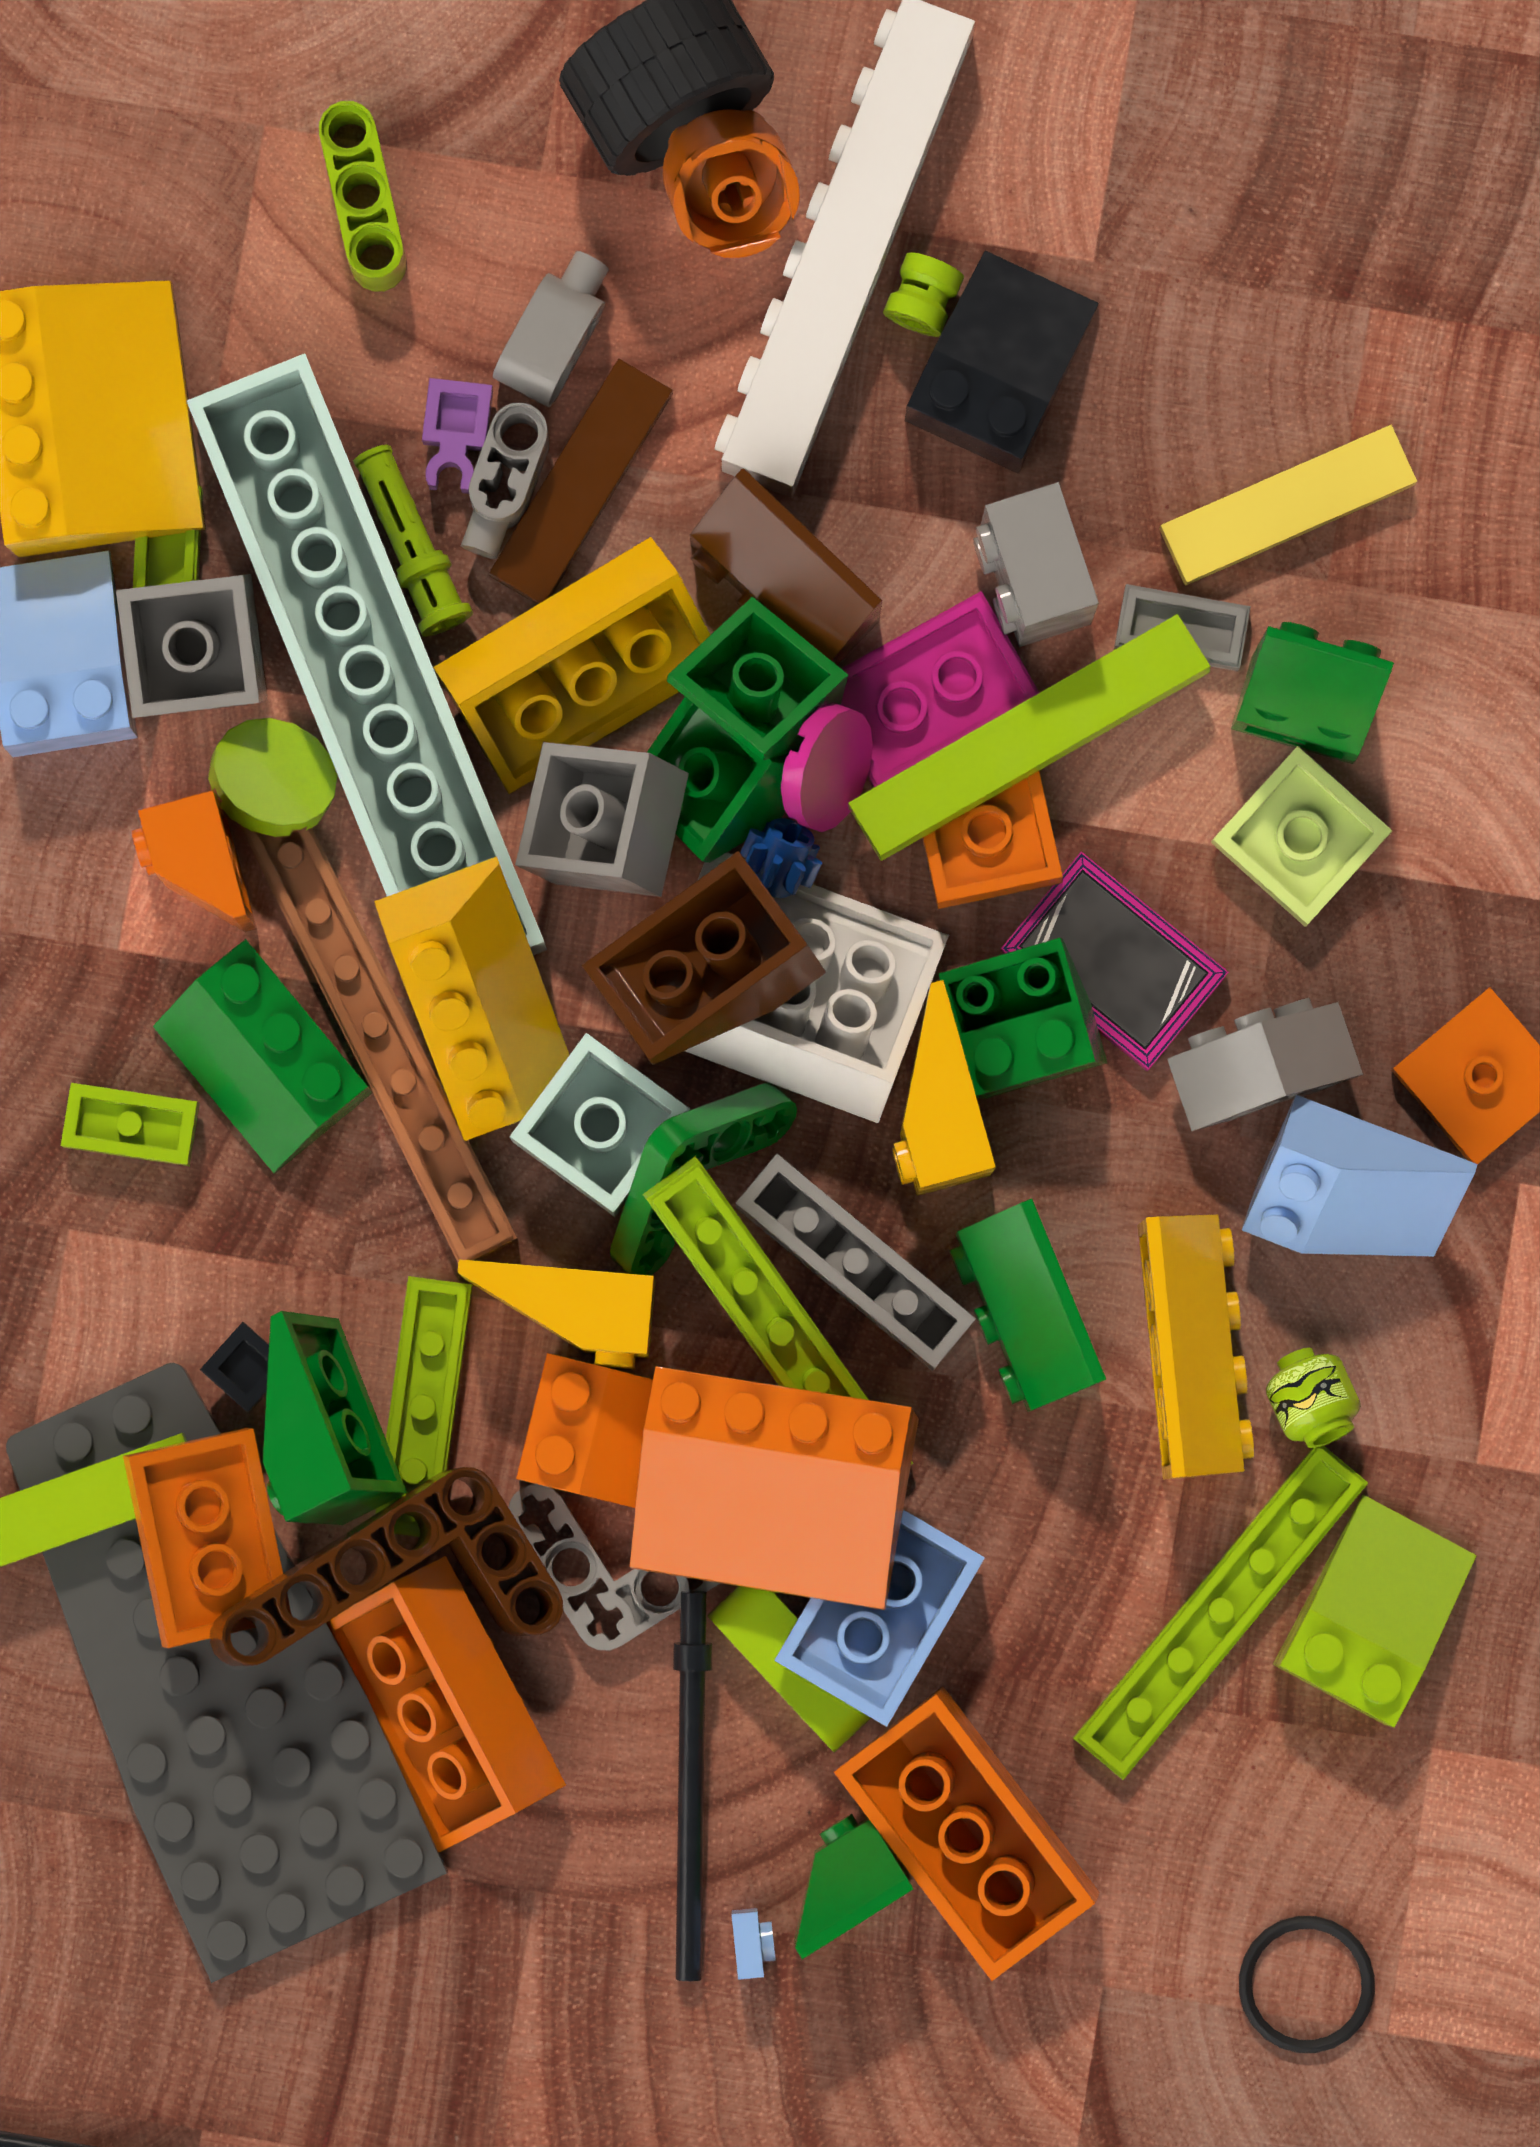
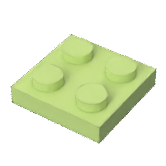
(1301, 836)

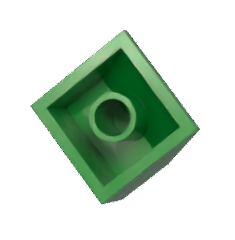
(759, 680)

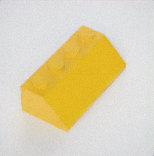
(576, 662)
(475, 994)
(1192, 1345)

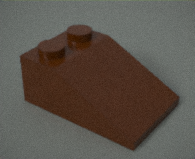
(704, 963)

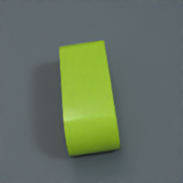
(362, 166)
(758, 1628)

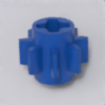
(782, 856)

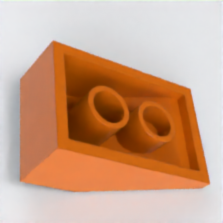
(586, 1431)

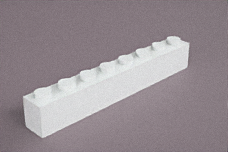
(846, 246)

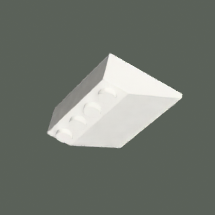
(852, 1024)

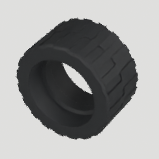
(661, 72)

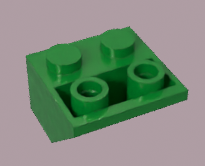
(1023, 1018)

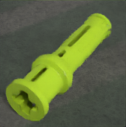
(422, 567)

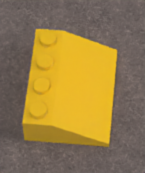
(93, 417)

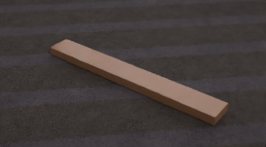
(383, 1042)

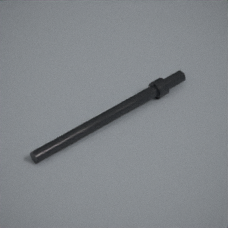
(692, 1658)

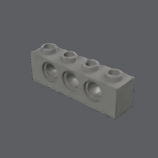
(854, 1262)

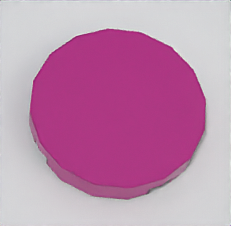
(827, 768)

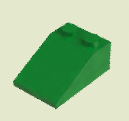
(321, 1428)

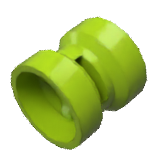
(923, 294)

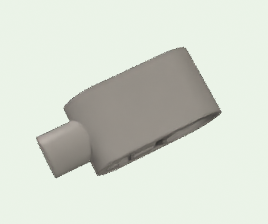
(553, 331)
(487, 524)

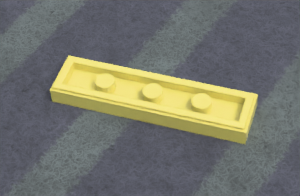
(1288, 505)

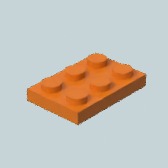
(203, 1530)

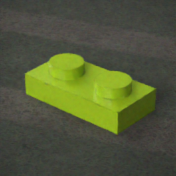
(130, 1124)

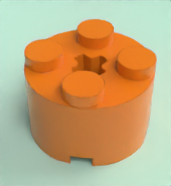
(724, 150)

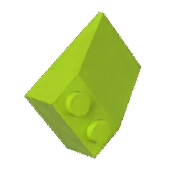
(1376, 1612)

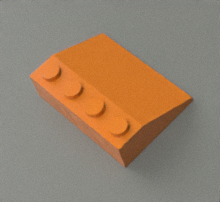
(771, 1487)

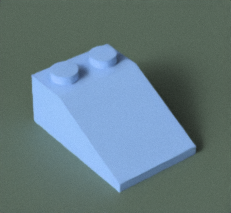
(62, 656)
(1354, 1187)
(875, 1653)

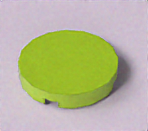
(272, 776)

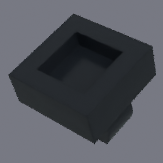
(241, 1367)

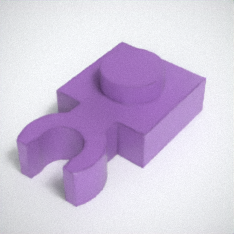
(455, 422)

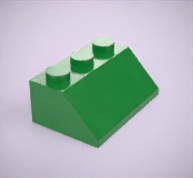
(261, 1056)
(1026, 1307)

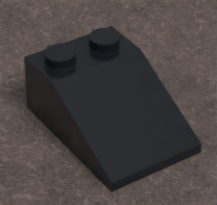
(1000, 361)

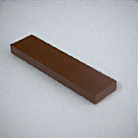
(581, 482)

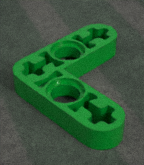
(713, 1136)

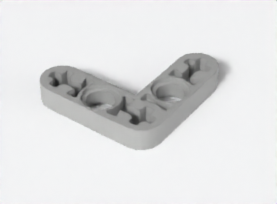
(622, 1593)

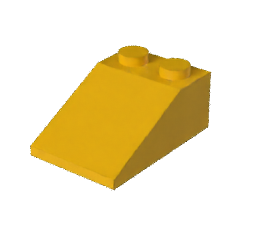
(942, 1121)
(588, 1309)

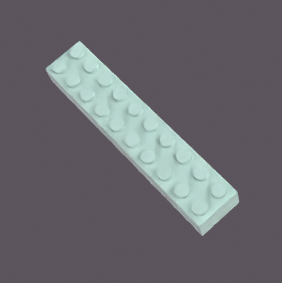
(350, 631)

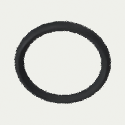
(1367, 1984)

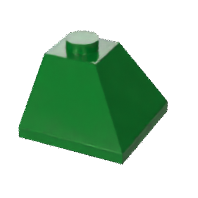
(725, 786)
(847, 1883)

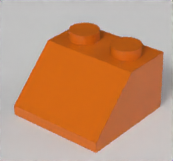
(195, 856)

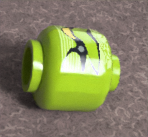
(1313, 1397)

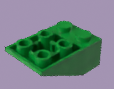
(1312, 692)

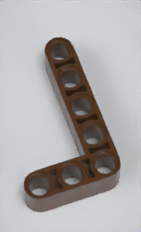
(387, 1560)

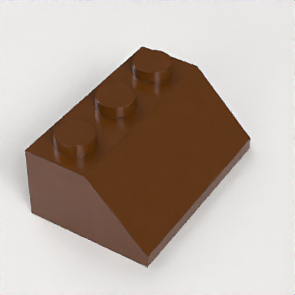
(784, 567)

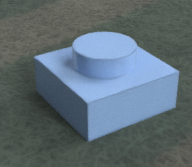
(752, 1943)

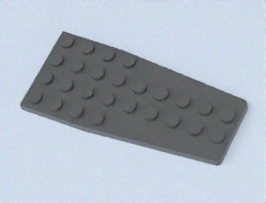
(249, 1781)

